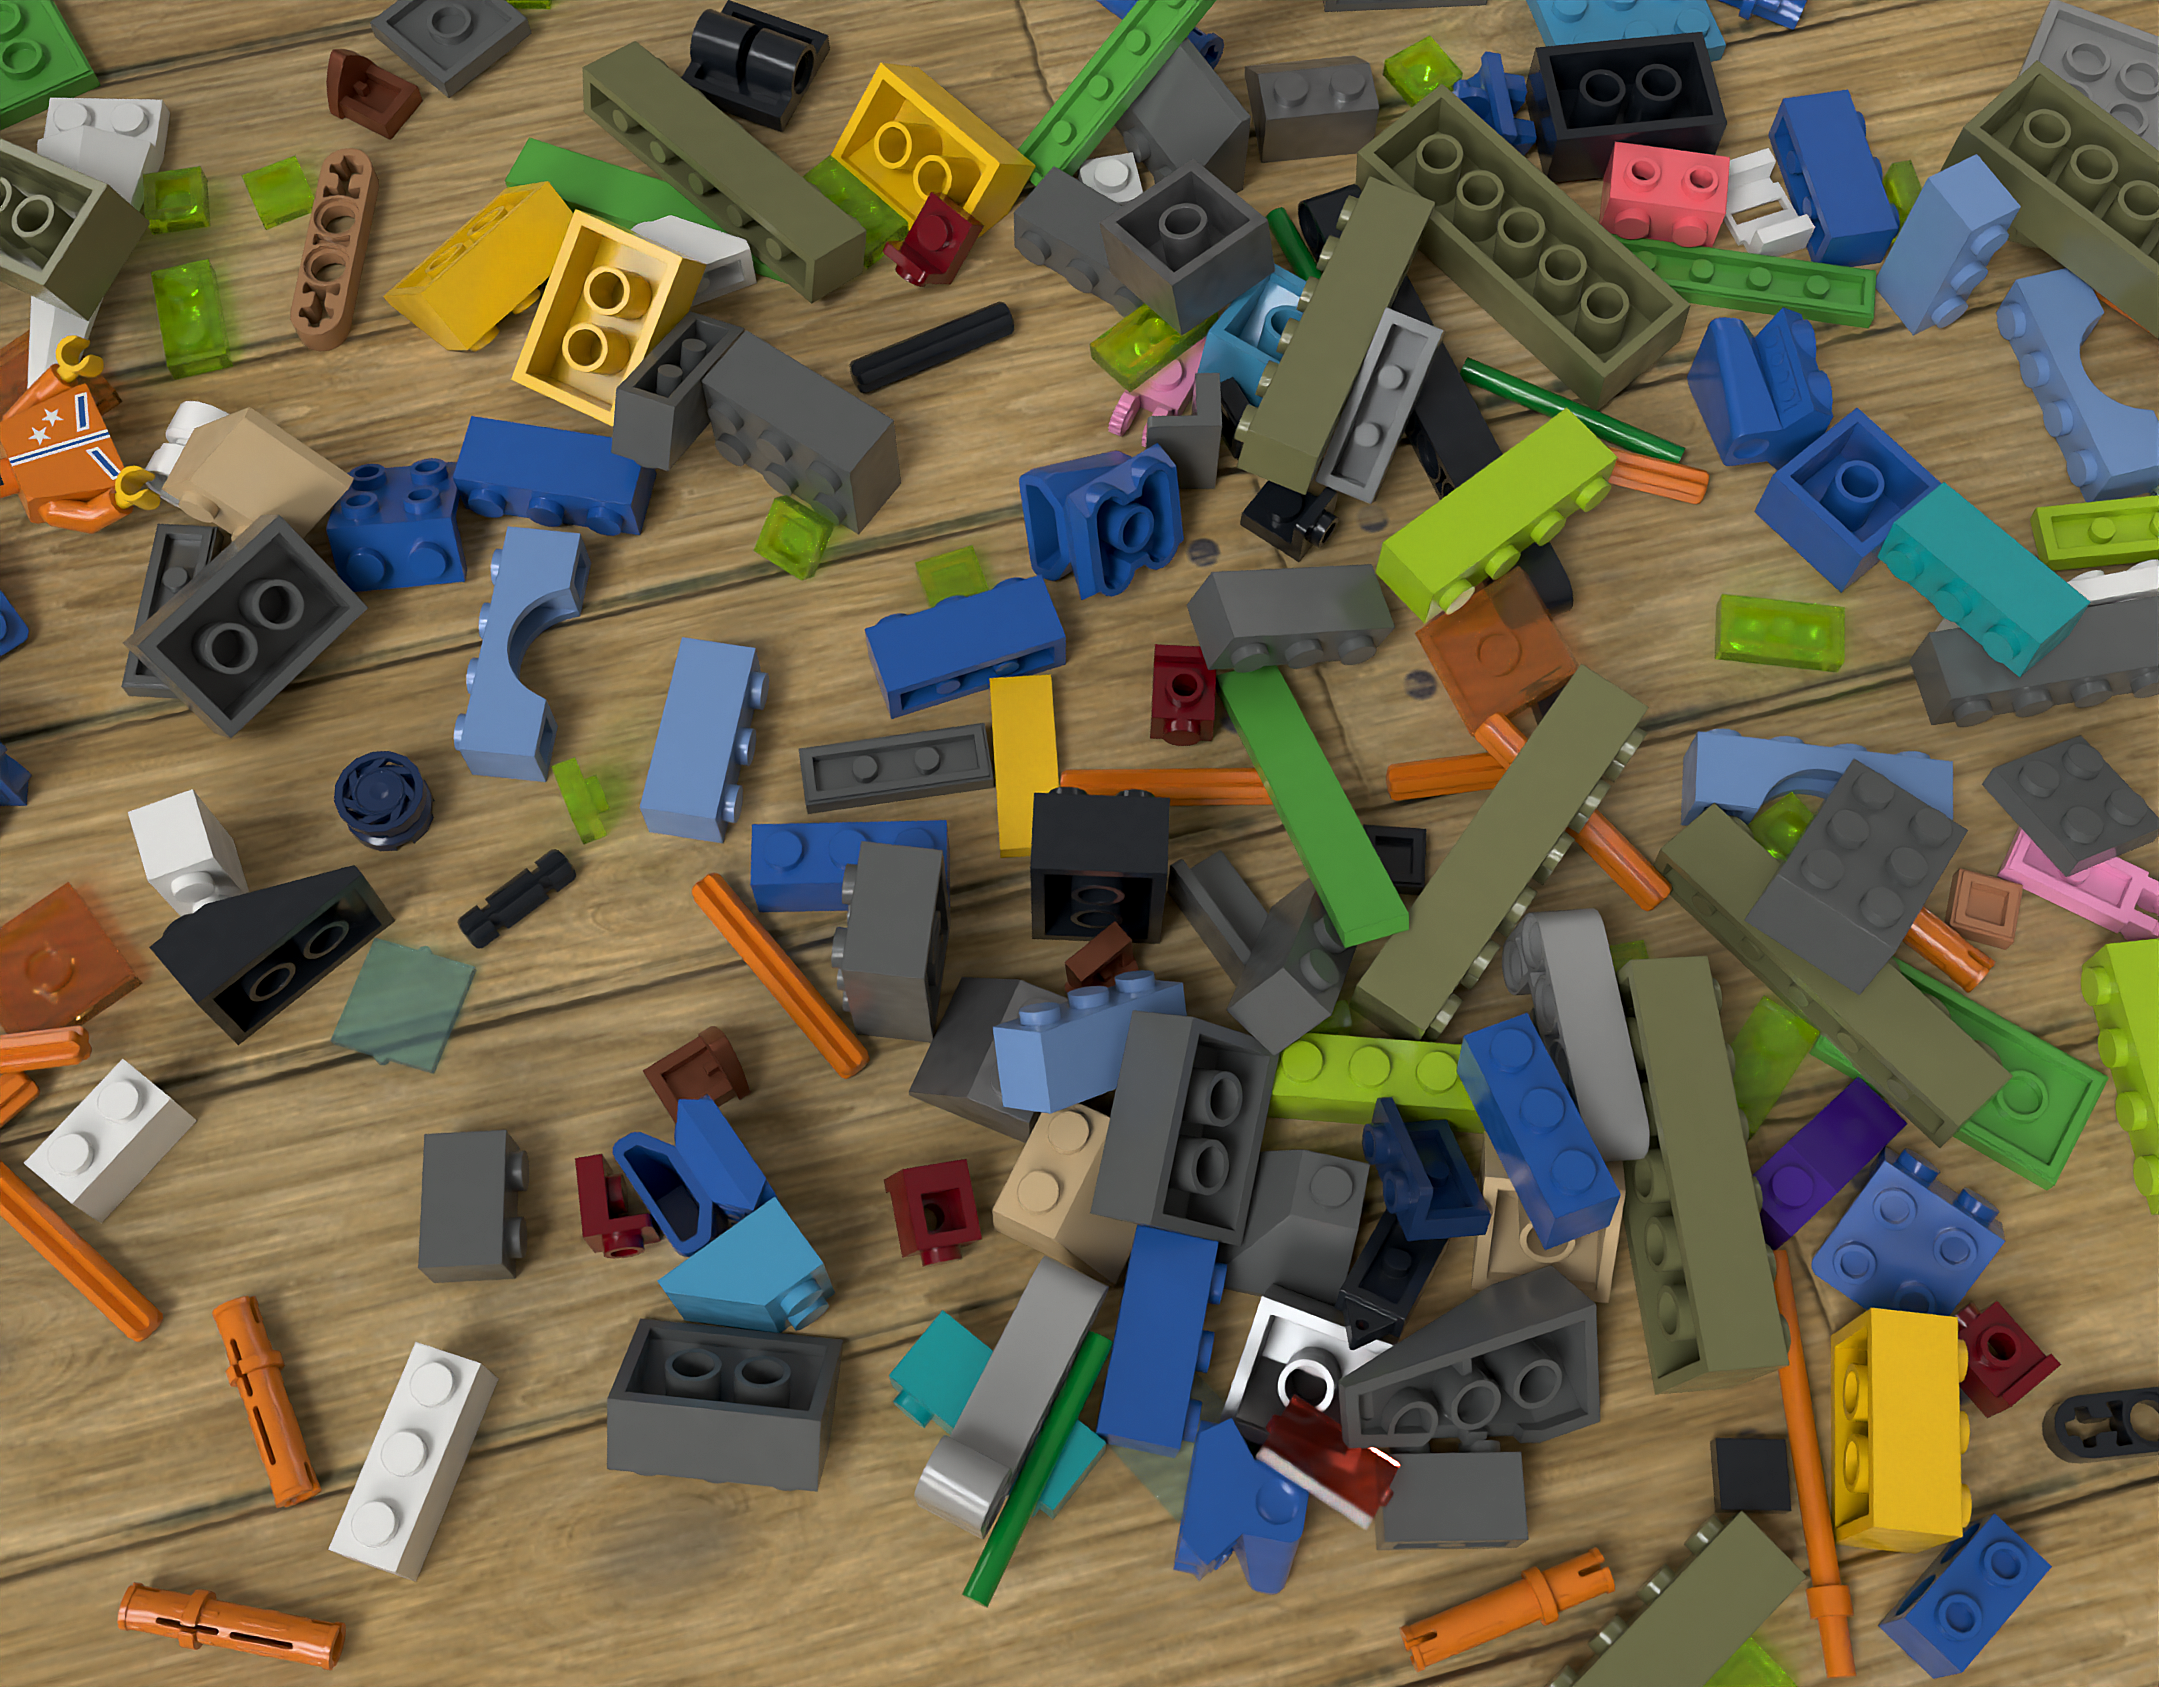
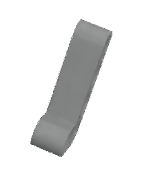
(1582, 1022)
(983, 1455)

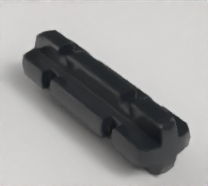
(516, 898)

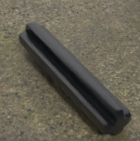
(931, 347)

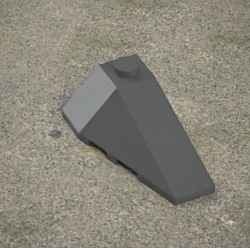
(1496, 1365)

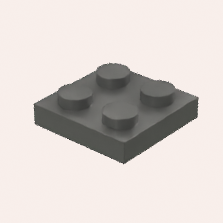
(450, 38)
(2073, 805)

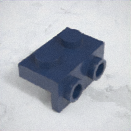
(1424, 1176)

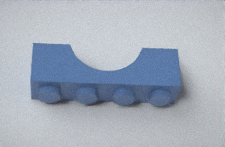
(2106, 444)
(537, 584)
(1749, 772)

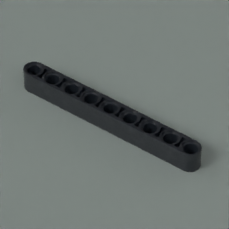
(1445, 422)

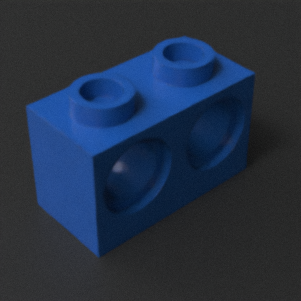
(1964, 1597)

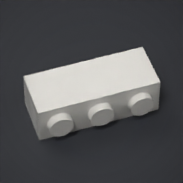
(414, 1462)

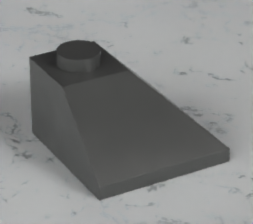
(1298, 1225)

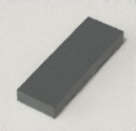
(175, 559)
(896, 768)

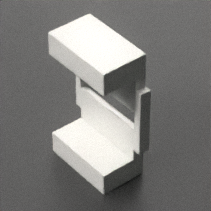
(1751, 187)

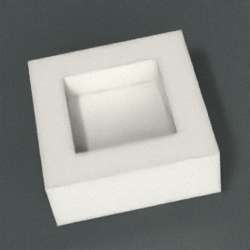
(1112, 176)

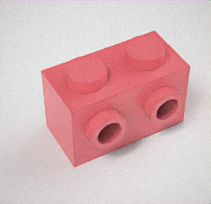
(1664, 194)

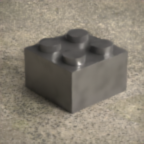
(1188, 246)

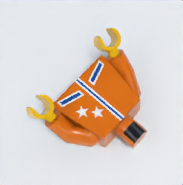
(62, 453)

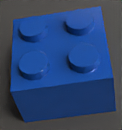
(1844, 497)

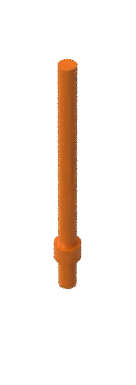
(1827, 1598)

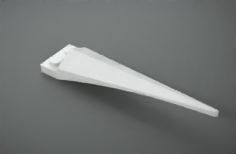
(110, 143)

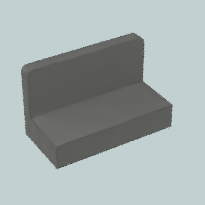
(1192, 439)
(1219, 909)

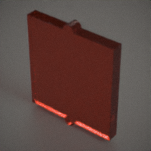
(1312, 1454)

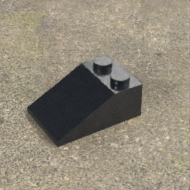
(270, 946)

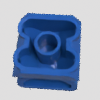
(1762, 391)
(1102, 518)
(700, 1182)
(1238, 1508)

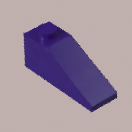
(1823, 1159)

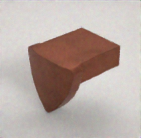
(368, 93)
(1101, 960)
(699, 1069)

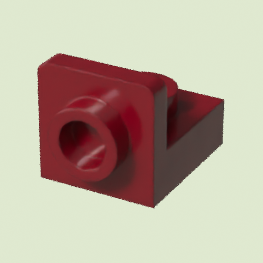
(935, 242)
(600, 1201)

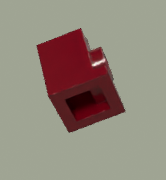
(1182, 718)
(946, 1192)
(1994, 1382)

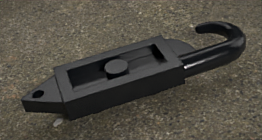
(1387, 1282)

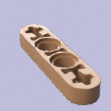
(330, 248)

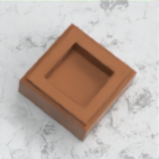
(1983, 908)

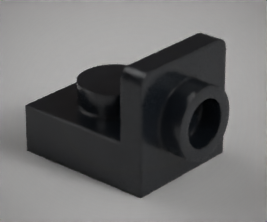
(1291, 519)

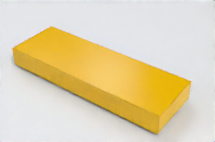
(1022, 755)

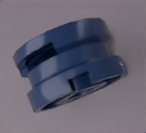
(384, 801)

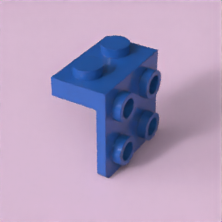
(398, 527)
(1909, 1239)

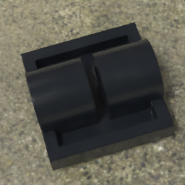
(754, 63)

